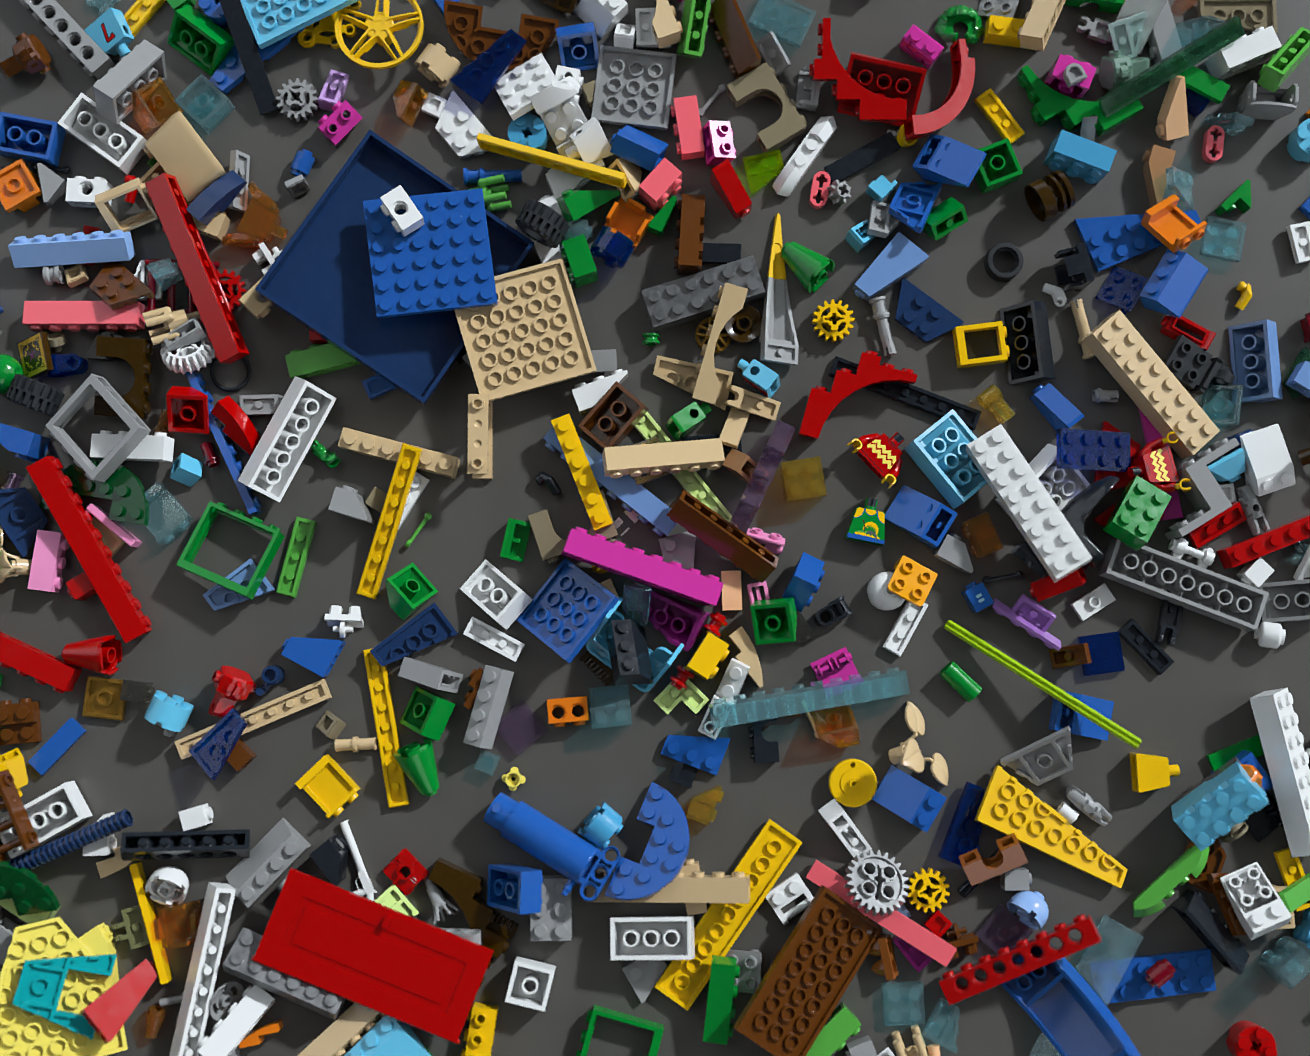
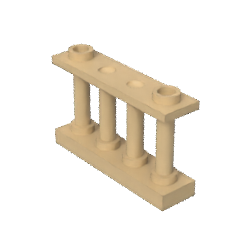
(480, 436)

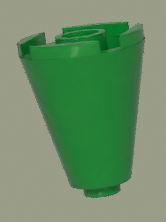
(807, 265)
(420, 766)

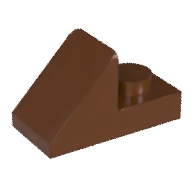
(1070, 655)

